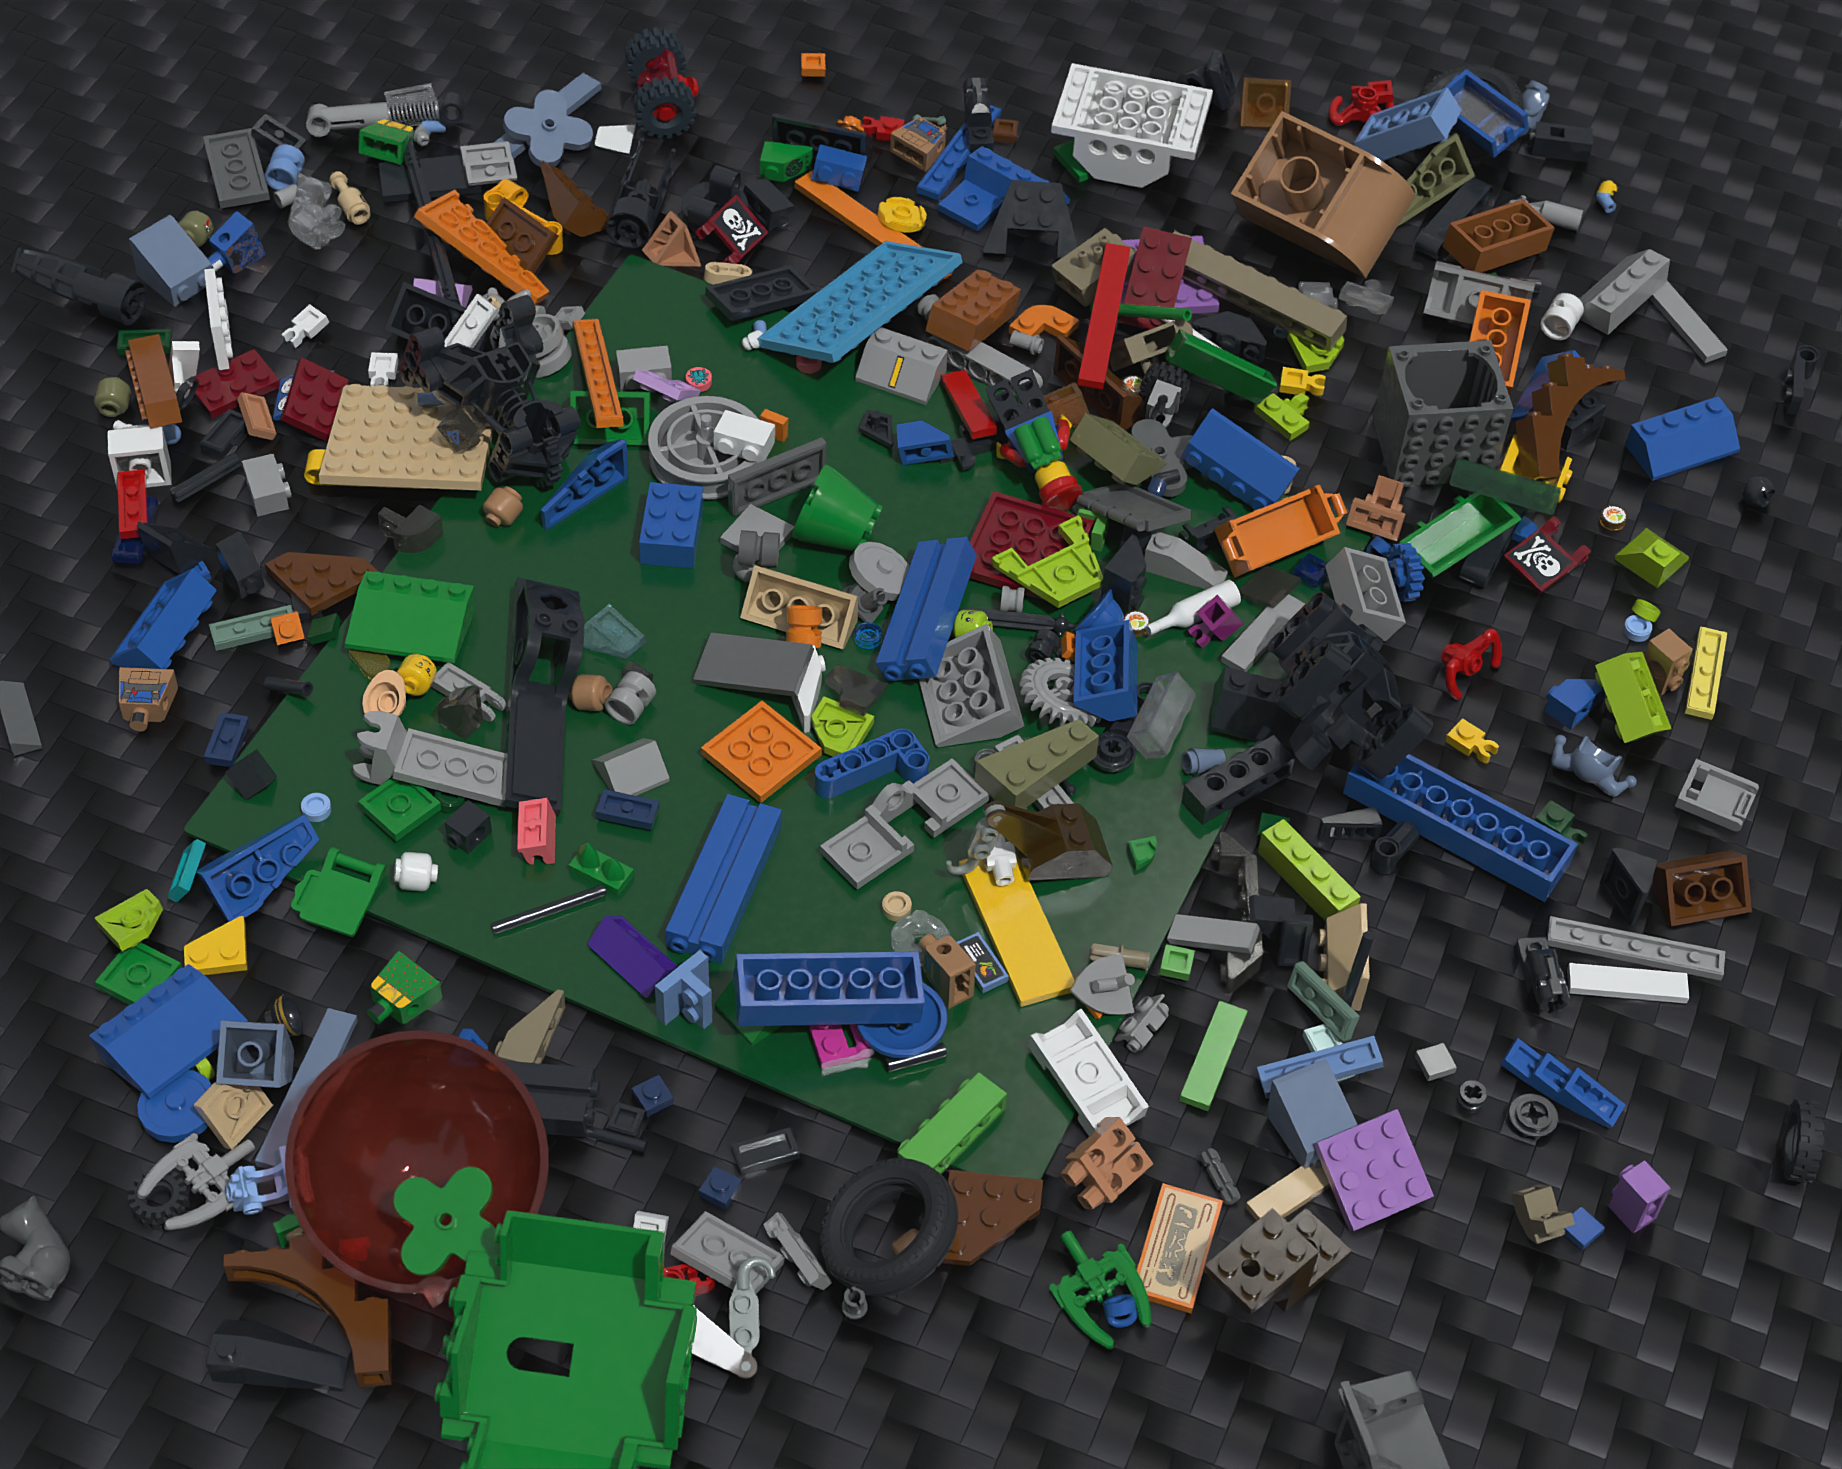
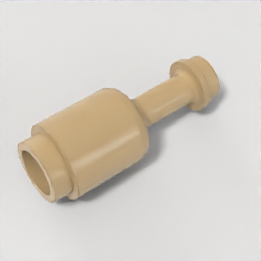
(350, 199)

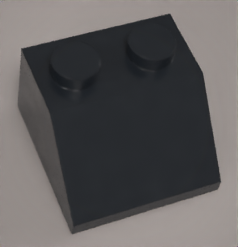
(1126, 576)

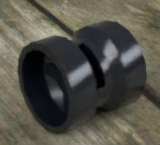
(1044, 646)

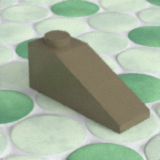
(533, 1034)

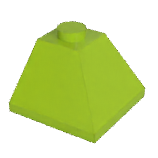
(1651, 557)

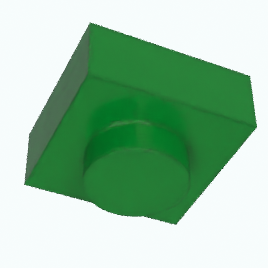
(286, 1228)

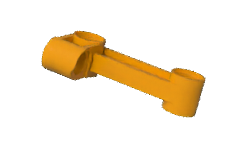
(519, 196)

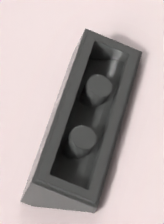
(18, 718)

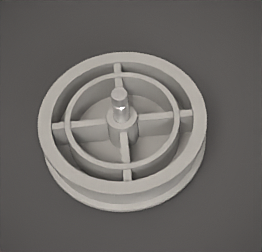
(684, 445)

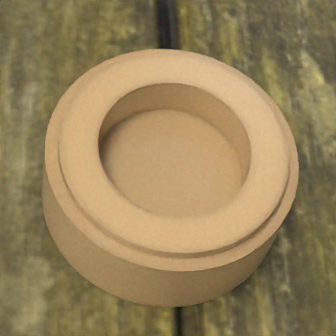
(896, 905)

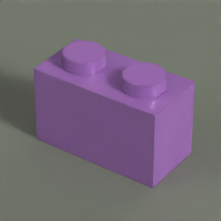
(1638, 1196)

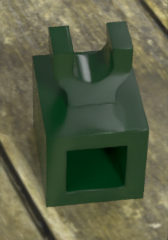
(1560, 821)

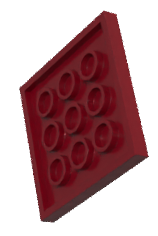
(1021, 526)

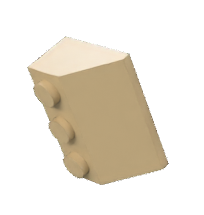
(1340, 944)

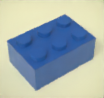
(671, 525)

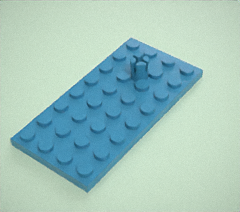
(859, 301)

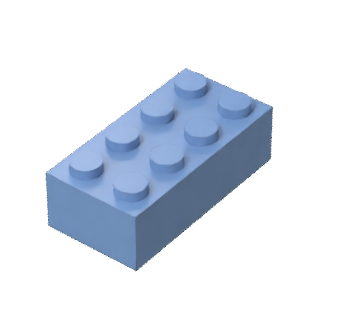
(1409, 125)

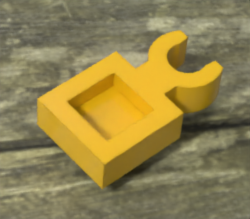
(1297, 381)
(1470, 738)

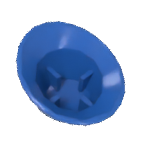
(1104, 612)

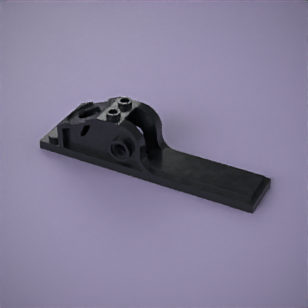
(537, 709)

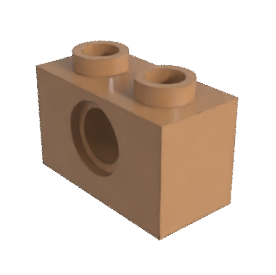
(1667, 660)

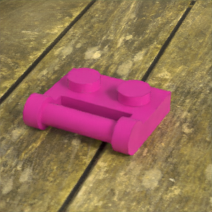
(833, 1047)

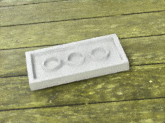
(218, 318)

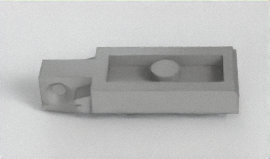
(797, 1251)

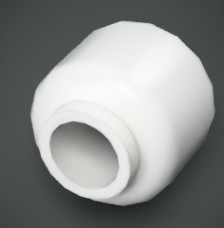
(415, 871)

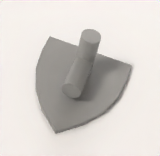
(1105, 986)

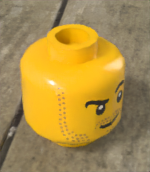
(417, 674)

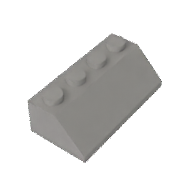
(1624, 290)

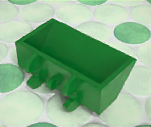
(1220, 367)
(1460, 531)

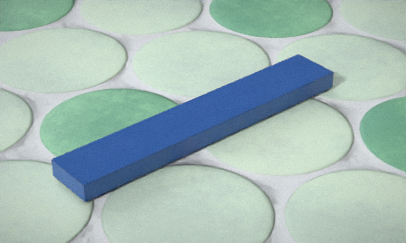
(949, 163)

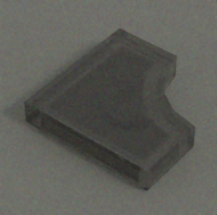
(856, 690)

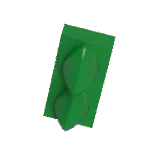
(601, 869)

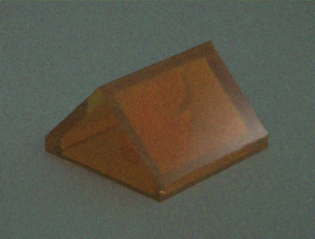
(1263, 101)

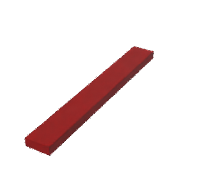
(1104, 316)

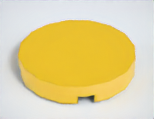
(901, 215)

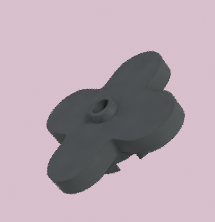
(1170, 449)

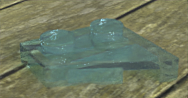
(612, 634)

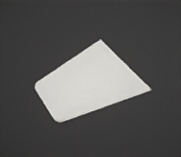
(615, 137)

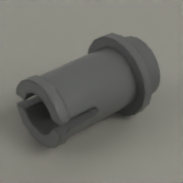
(849, 1304)

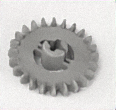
(1059, 700)

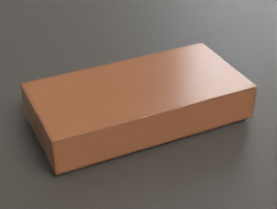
(256, 416)

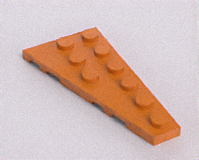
(479, 243)

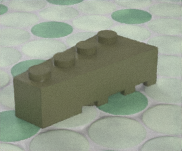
(1036, 765)

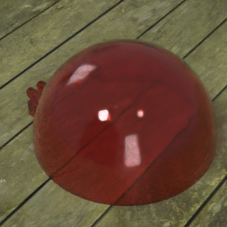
(401, 1113)

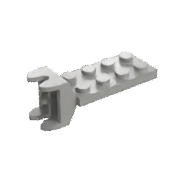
(429, 760)

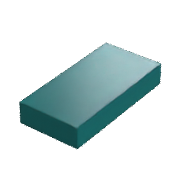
(186, 870)

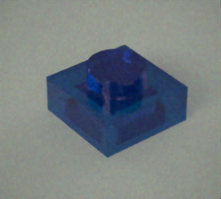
(1311, 570)

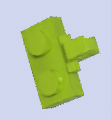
(1284, 415)

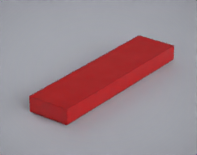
(969, 404)

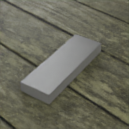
(1213, 933)

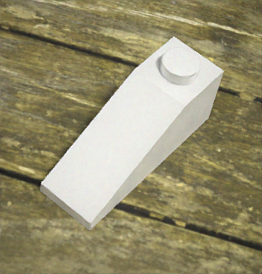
(808, 695)

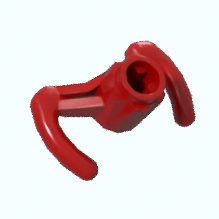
(1361, 109)
(1468, 658)

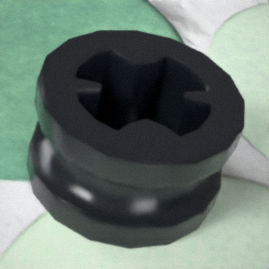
(1474, 1103)

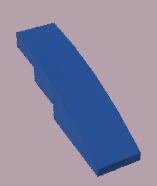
(1567, 1087)

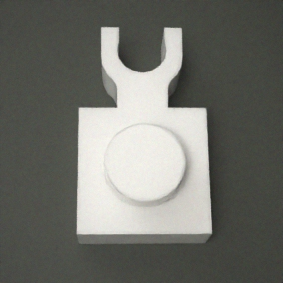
(306, 323)
(382, 367)

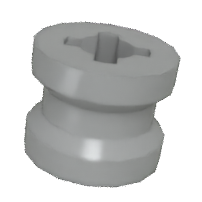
(1012, 599)

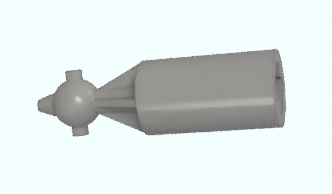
(1557, 214)

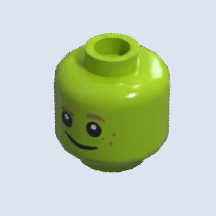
(969, 620)

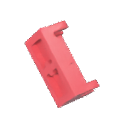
(536, 830)

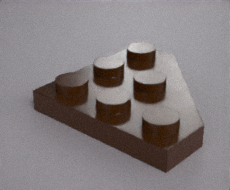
(318, 578)
(989, 1211)

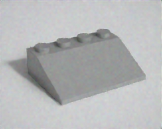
(972, 691)

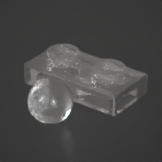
(1367, 296)

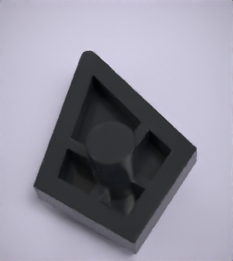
(878, 427)

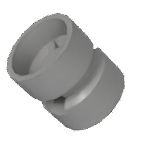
(630, 698)

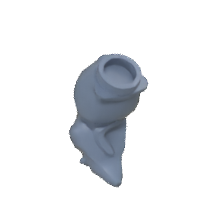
(1535, 103)

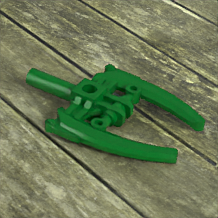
(1092, 1275)

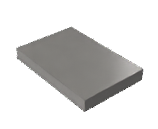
(720, 1250)

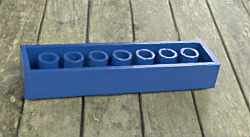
(1467, 824)

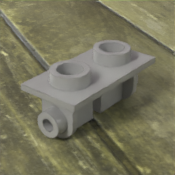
(1134, 1028)

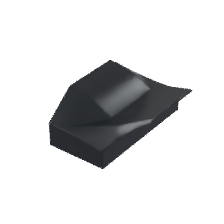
(271, 134)

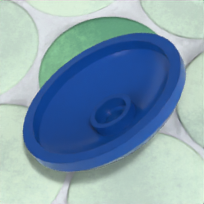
(916, 1037)

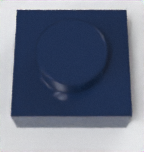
(652, 1095)
(720, 1188)

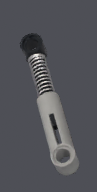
(363, 115)

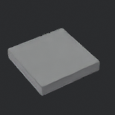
(755, 520)

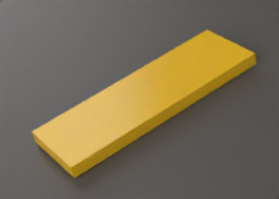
(1020, 935)

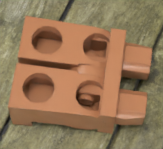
(1105, 1163)

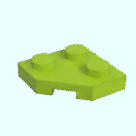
(1312, 356)
(838, 727)
(130, 920)

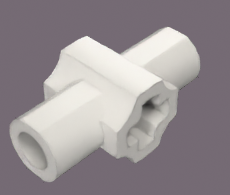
(1002, 861)

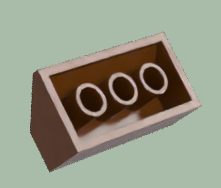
(1113, 402)

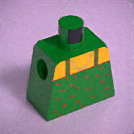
(385, 140)
(403, 991)

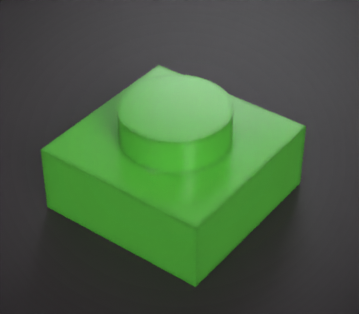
(1177, 962)

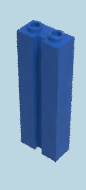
(926, 609)
(724, 878)

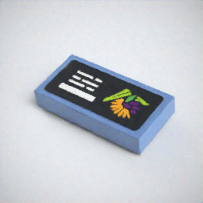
(988, 969)

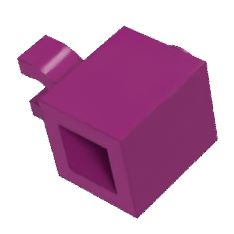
(1217, 619)

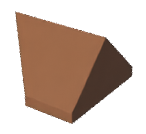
(672, 244)

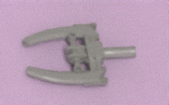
(210, 1171)

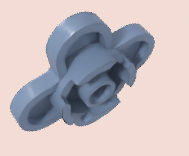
(547, 128)

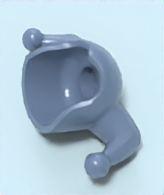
(1591, 765)

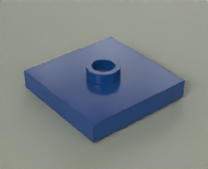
(970, 205)

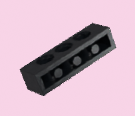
(1237, 779)

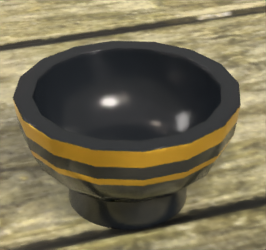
(286, 1012)

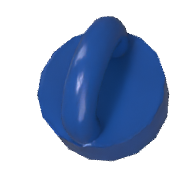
(1380, 545)
(1120, 1306)

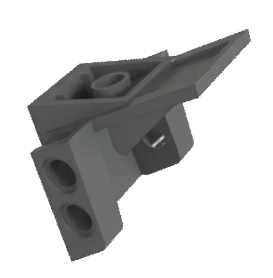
(1387, 1426)

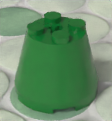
(836, 513)

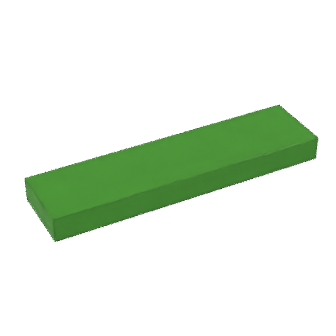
(1213, 1056)

